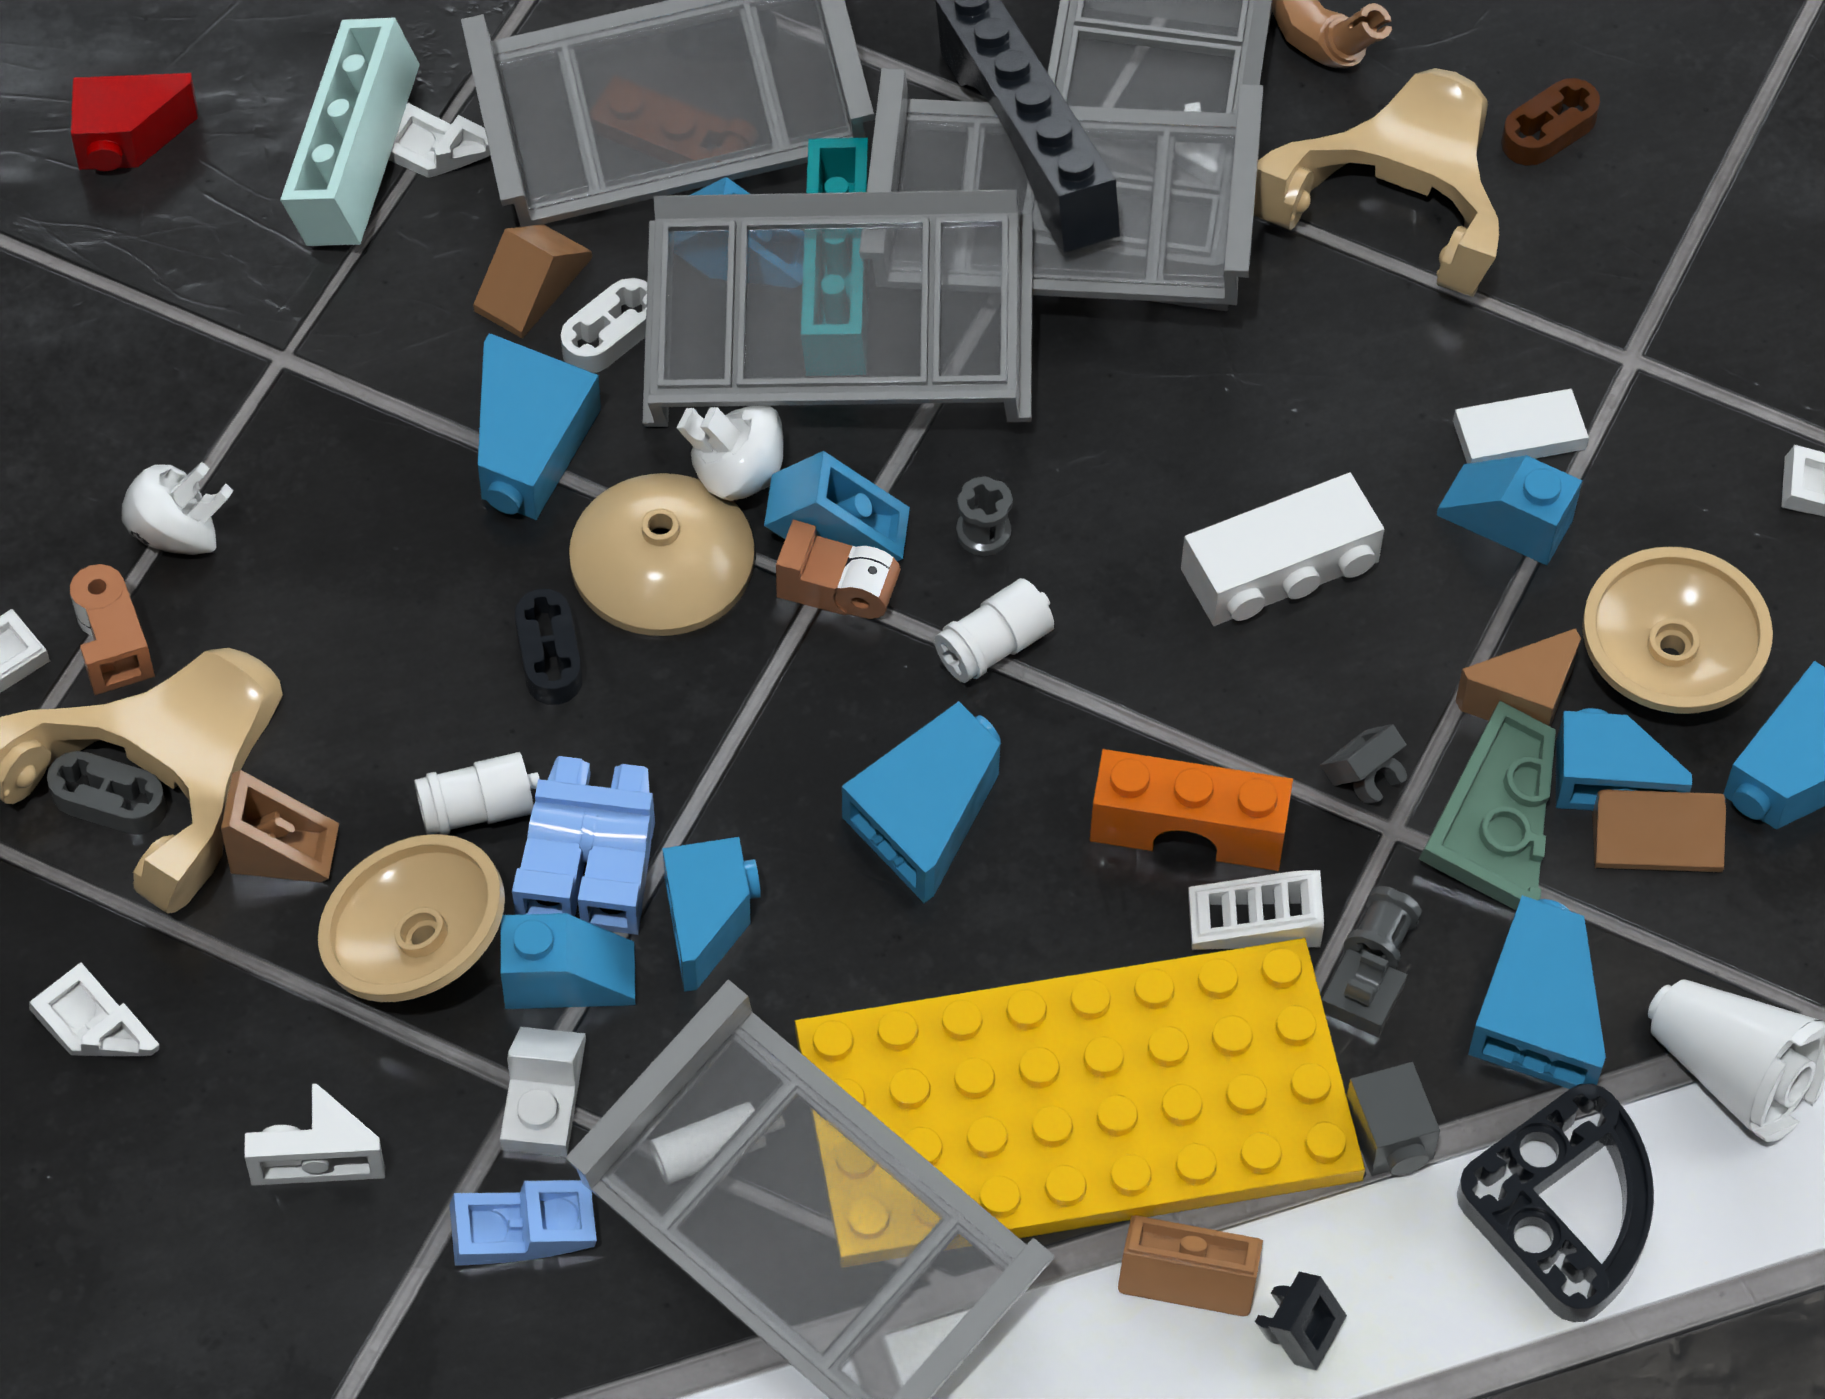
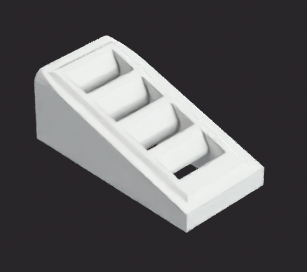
(1276, 889)

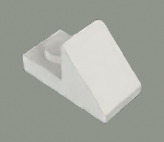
(542, 1091)
(332, 1150)

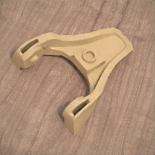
(1417, 142)
(183, 732)

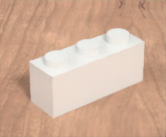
(1282, 549)

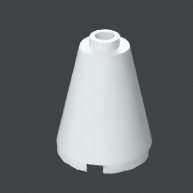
(1743, 1052)

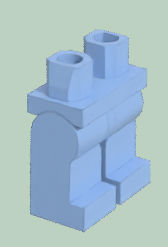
(594, 826)

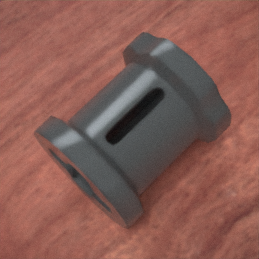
(992, 511)
(1385, 924)

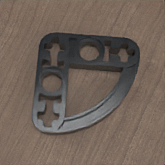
(1521, 1204)

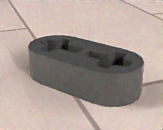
(104, 798)

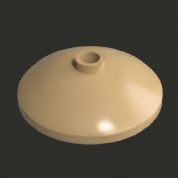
(667, 579)
(1684, 604)
(411, 918)

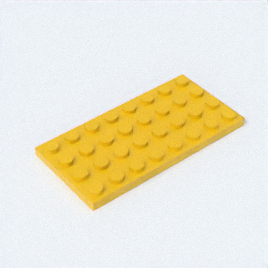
(1110, 1087)

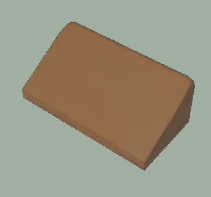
(1659, 830)
(1190, 1265)

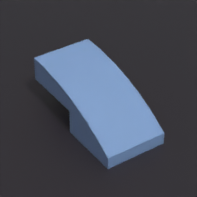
(522, 1225)

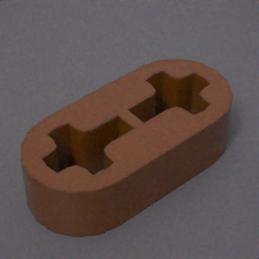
(1556, 128)

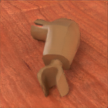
(1330, 35)

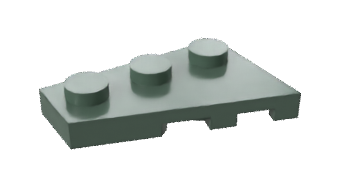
(1497, 810)

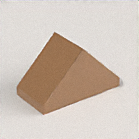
(528, 276)
(1525, 679)
(275, 833)

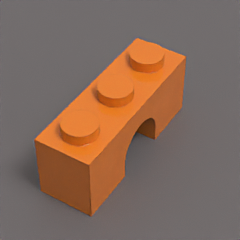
(1155, 795)

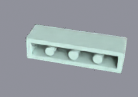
(350, 132)

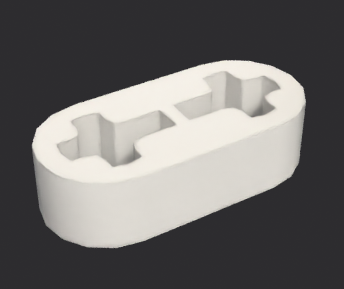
(605, 321)

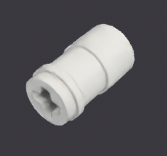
(996, 629)
(476, 794)

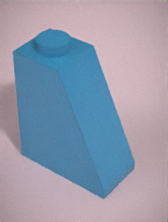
(530, 424)
(1784, 764)
(925, 796)
(1543, 1000)

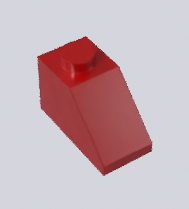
(128, 117)

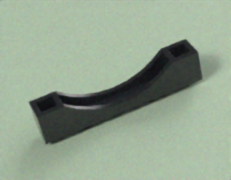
(1061, 162)

